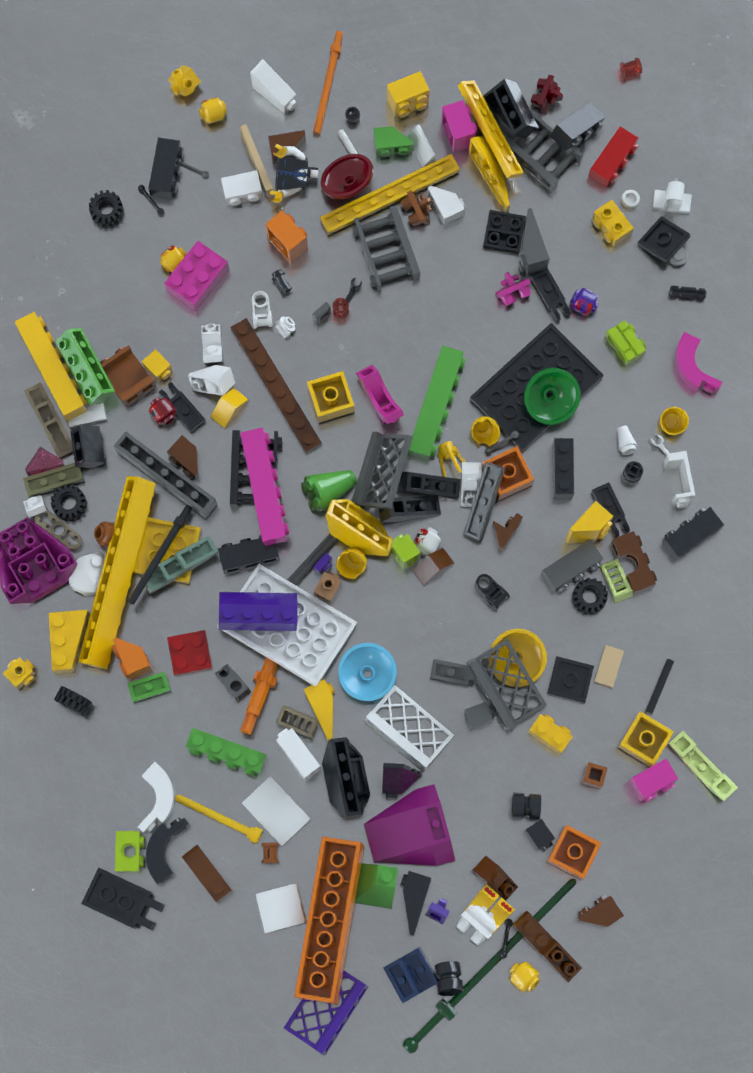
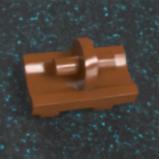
(413, 201)

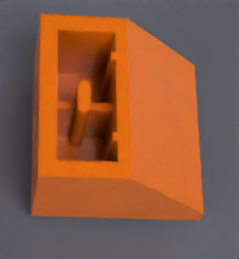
(133, 659)

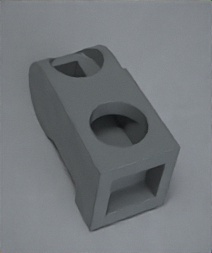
(233, 683)

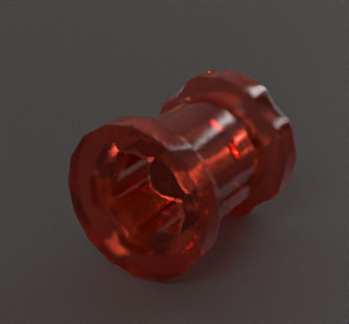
(631, 67)
(345, 305)

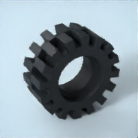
(106, 218)
(68, 513)
(596, 586)
(73, 700)

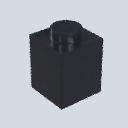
(540, 835)

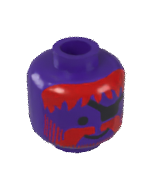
(584, 301)

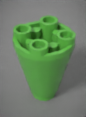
(326, 487)

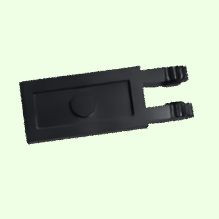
(550, 293)
(184, 408)
(606, 498)

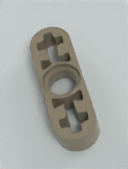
(51, 517)

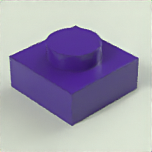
(323, 564)

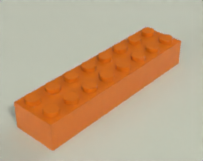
(329, 920)

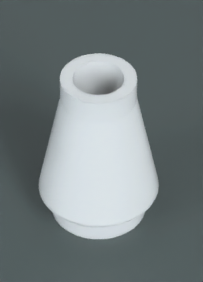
(626, 442)

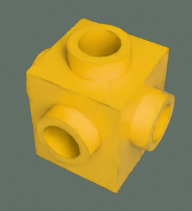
(183, 81)
(15, 668)

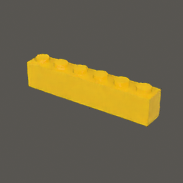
(50, 366)

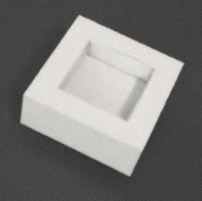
(34, 506)

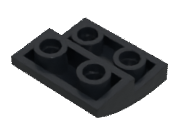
(504, 230)

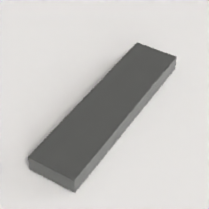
(484, 501)

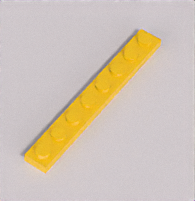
(389, 194)

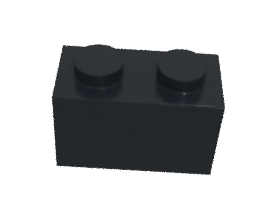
(87, 446)

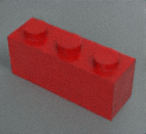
(614, 157)

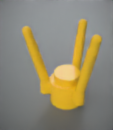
(449, 452)

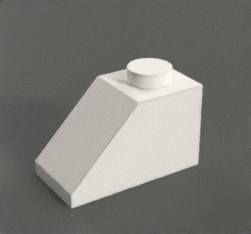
(446, 204)

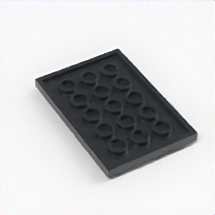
(504, 392)

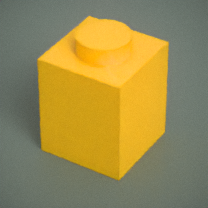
(157, 366)

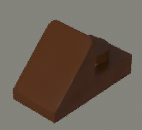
(504, 534)

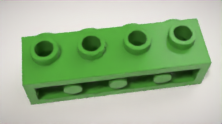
(85, 366)
(226, 751)

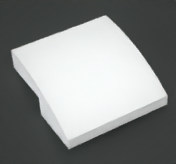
(280, 908)

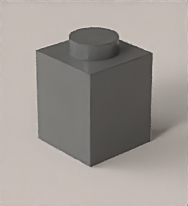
(479, 715)

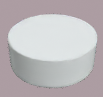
(630, 199)

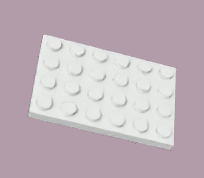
(318, 635)

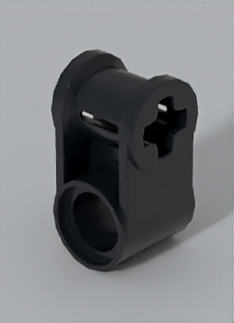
(492, 591)

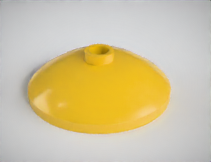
(530, 651)

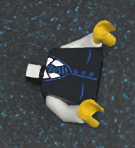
(291, 172)

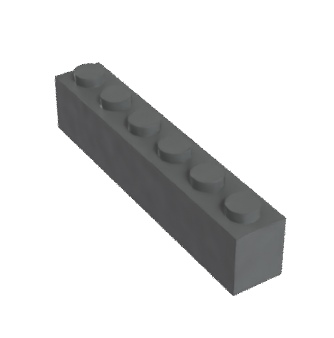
(165, 474)

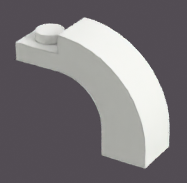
(164, 797)

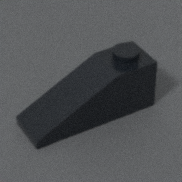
(429, 484)
(410, 508)
(414, 895)

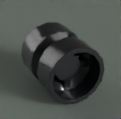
(526, 806)
(449, 981)

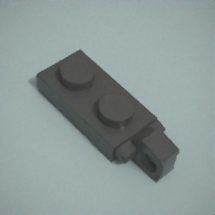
(452, 672)

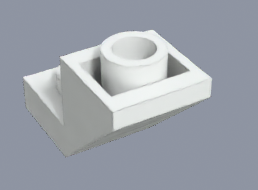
(211, 343)

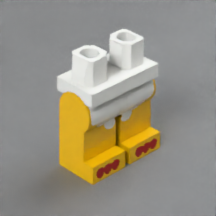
(482, 921)

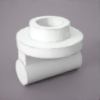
(285, 326)

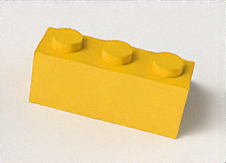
(591, 525)

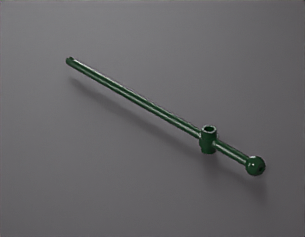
(446, 1009)

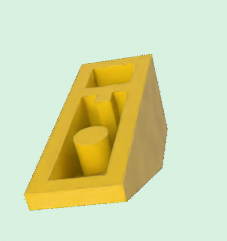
(322, 705)

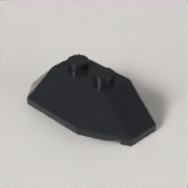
(345, 777)

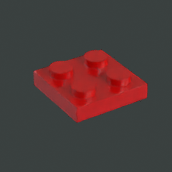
(189, 652)

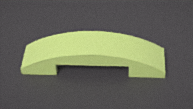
(702, 766)

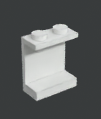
(680, 461)

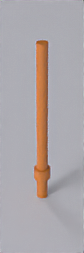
(335, 50)

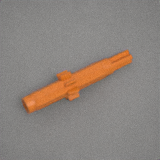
(264, 681)

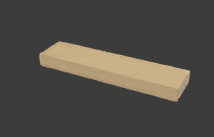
(256, 160)

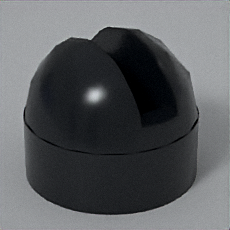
(355, 111)

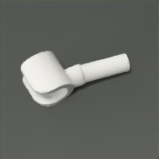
(659, 443)

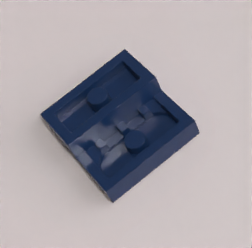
(411, 974)

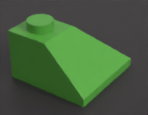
(376, 885)

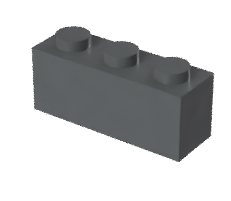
(572, 566)

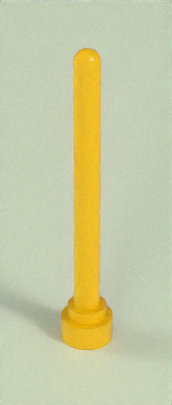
(252, 833)

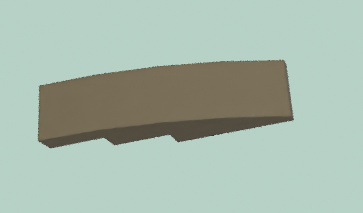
(49, 419)

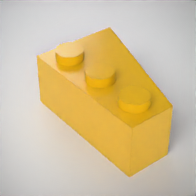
(66, 638)

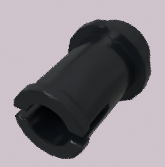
(281, 281)

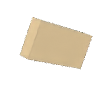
(609, 666)

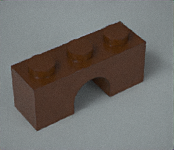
(630, 547)

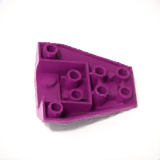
(32, 562)
(411, 831)

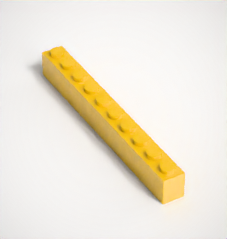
(117, 572)

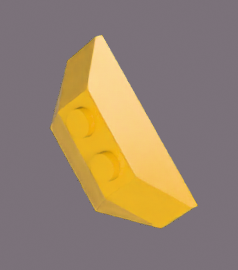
(357, 528)

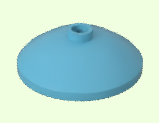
(367, 658)

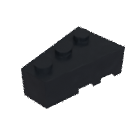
(511, 108)

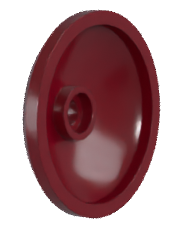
(347, 176)

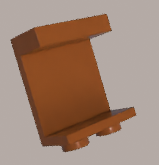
(127, 375)

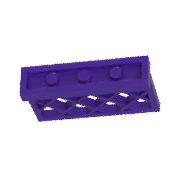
(337, 1021)

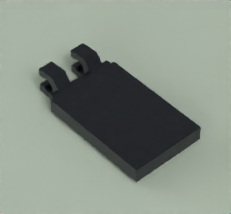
(120, 900)

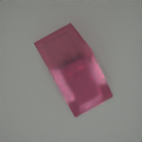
(42, 462)

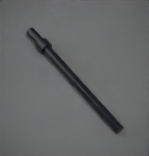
(179, 523)

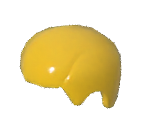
(674, 421)
(485, 430)
(351, 563)

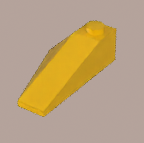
(490, 169)

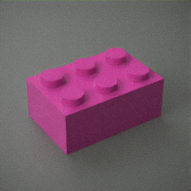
(196, 275)

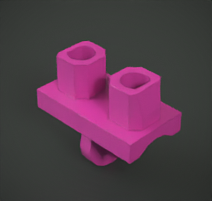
(506, 293)

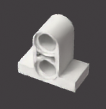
(672, 199)

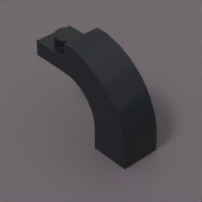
(156, 849)

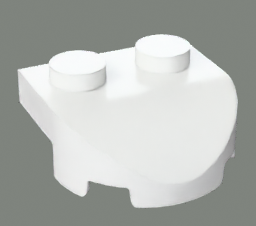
(87, 574)

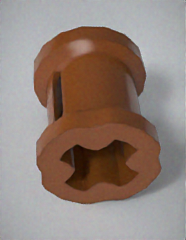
(270, 853)

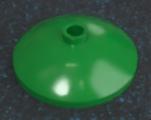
(562, 401)

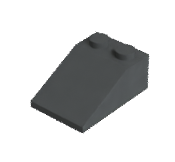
(534, 254)

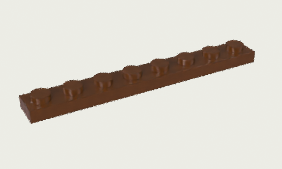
(276, 386)

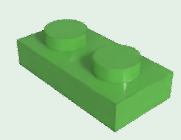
(148, 687)

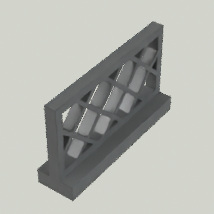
(373, 468)
(491, 692)

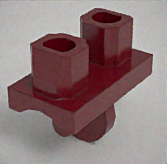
(549, 94)

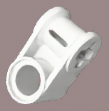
(261, 313)

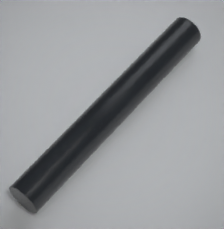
(659, 686)

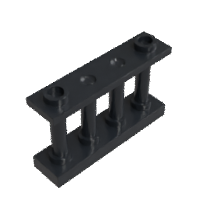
(238, 460)

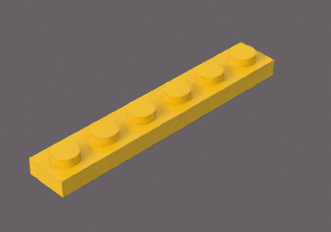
(490, 129)

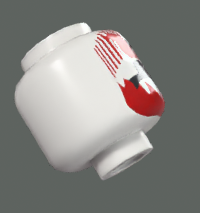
(427, 541)

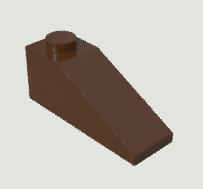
(207, 874)

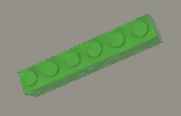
(435, 403)

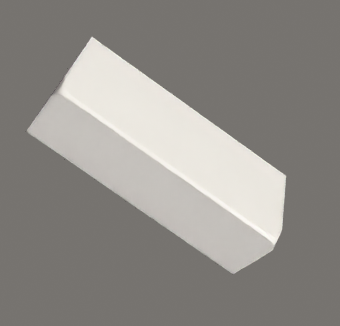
(421, 146)

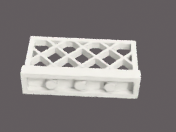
(400, 742)

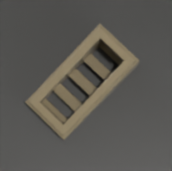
(281, 720)

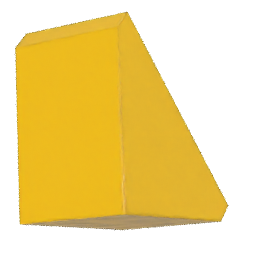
(228, 407)

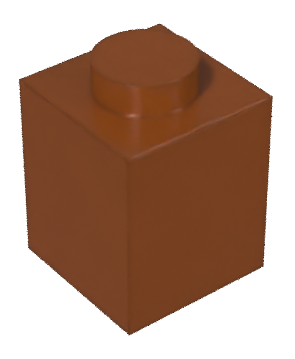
(594, 775)

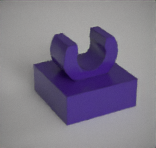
(438, 911)

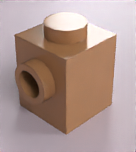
(328, 587)

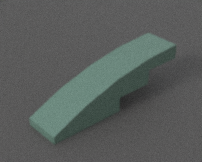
(181, 563)

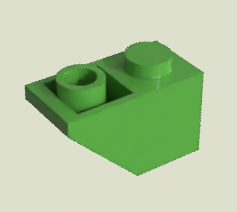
(391, 141)

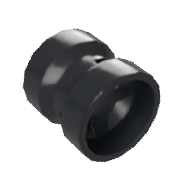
(630, 475)

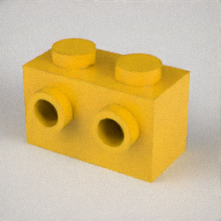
(612, 223)
(550, 734)

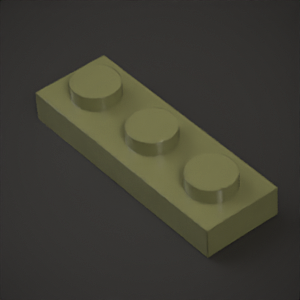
(52, 479)

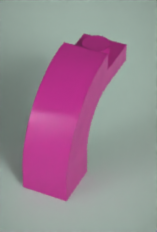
(687, 367)
(378, 395)

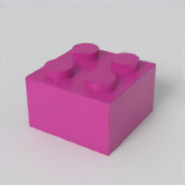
(458, 125)
(652, 780)

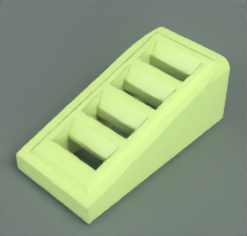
(616, 592)

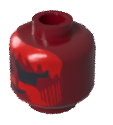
(162, 411)

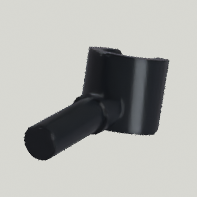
(353, 289)

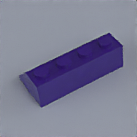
(258, 611)

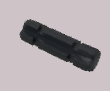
(687, 292)

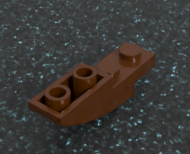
(547, 946)

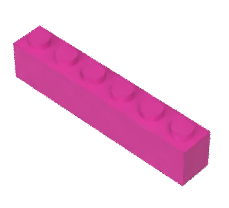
(264, 486)

